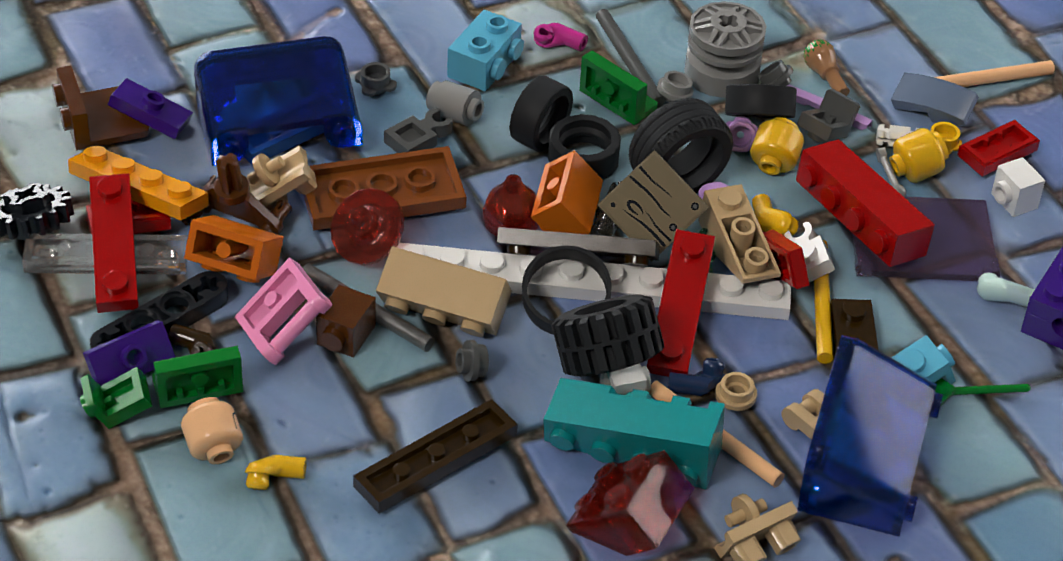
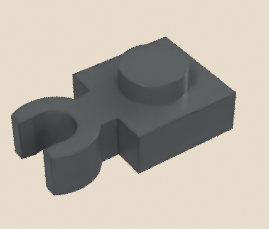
(418, 134)

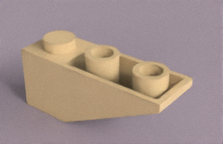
(738, 234)

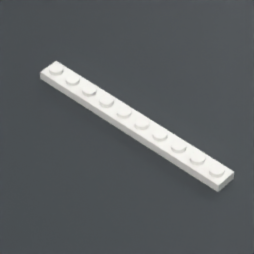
(579, 281)

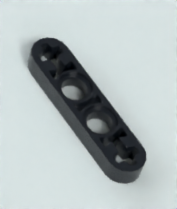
(199, 294)

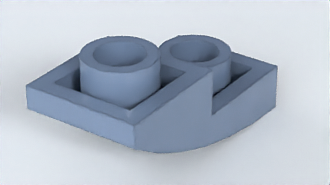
(938, 97)

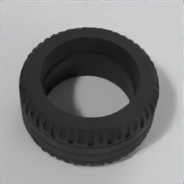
(678, 124)

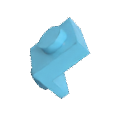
(928, 360)

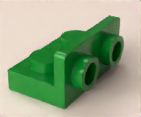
(615, 88)
(198, 376)

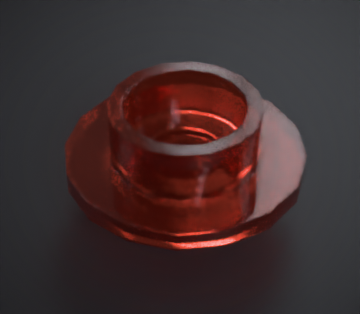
(380, 232)

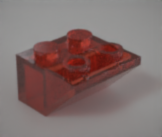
(632, 503)

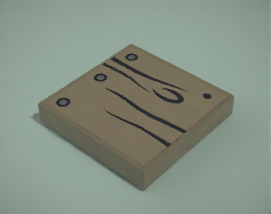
(653, 202)

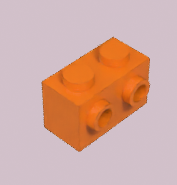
(567, 195)
(233, 248)

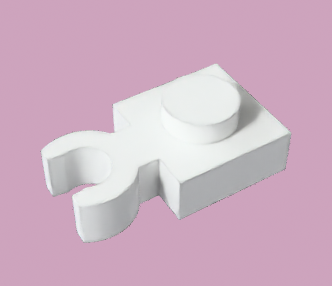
(815, 252)

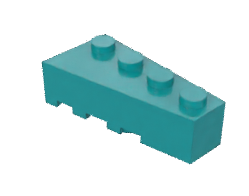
(621, 426)

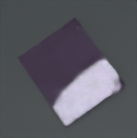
(958, 247)

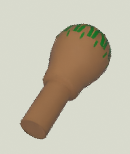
(822, 59)

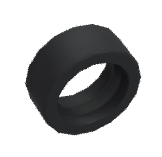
(760, 101)
(538, 110)
(587, 130)

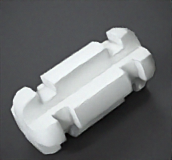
(890, 134)

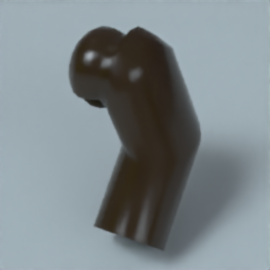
(190, 338)

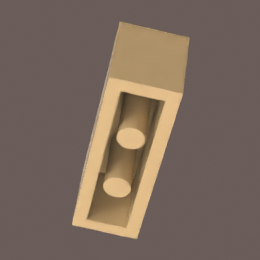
(443, 292)

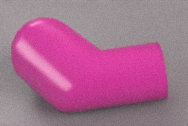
(559, 35)

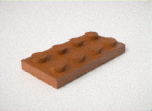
(418, 180)

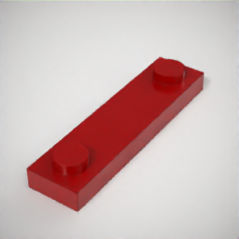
(113, 243)
(682, 301)

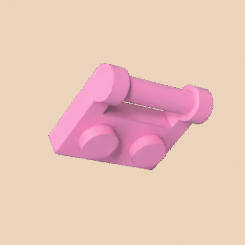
(275, 304)

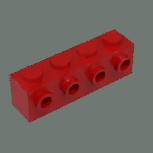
(865, 203)

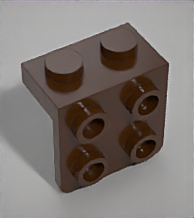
(90, 116)

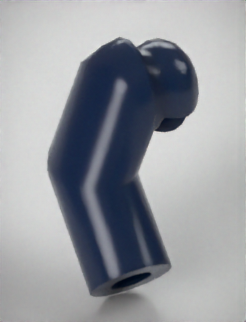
(701, 382)

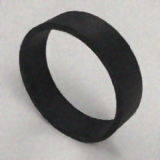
(558, 253)

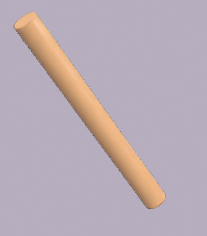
(1001, 74)
(731, 444)

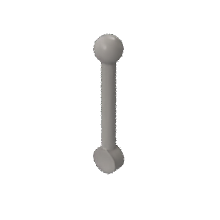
(882, 158)

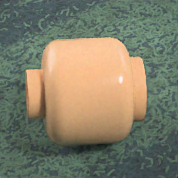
(211, 430)

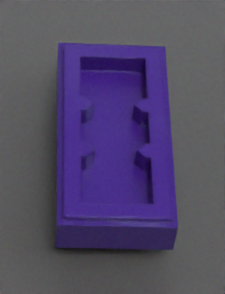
(150, 108)
(129, 351)

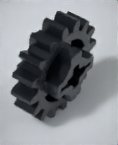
(34, 210)

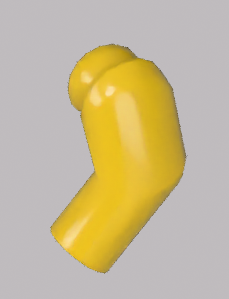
(773, 218)
(274, 465)

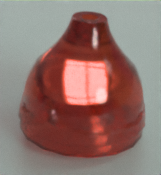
(509, 206)

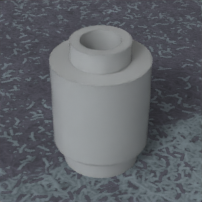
(455, 102)

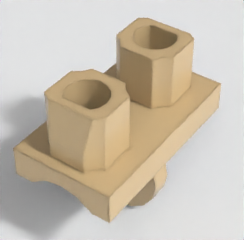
(279, 176)
(774, 525)

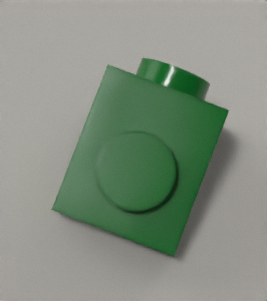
(116, 399)

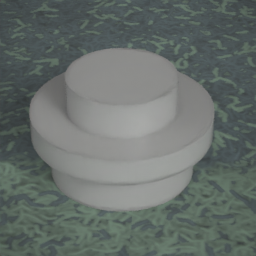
(675, 86)

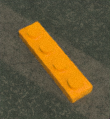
(148, 185)

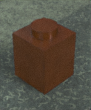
(347, 321)

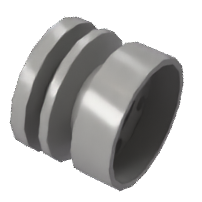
(724, 47)

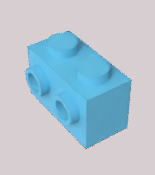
(484, 50)

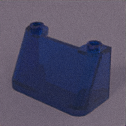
(275, 90)
(867, 440)

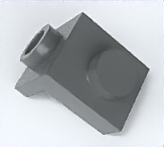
(831, 119)

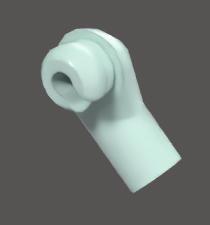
(997, 289)

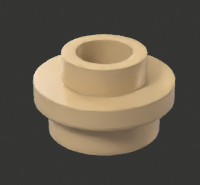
(736, 391)

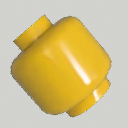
(777, 146)
(919, 155)

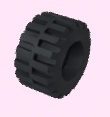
(607, 335)

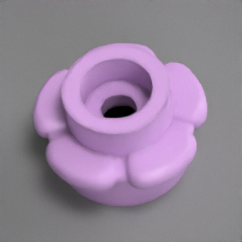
(742, 124)

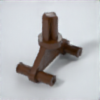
(232, 196)

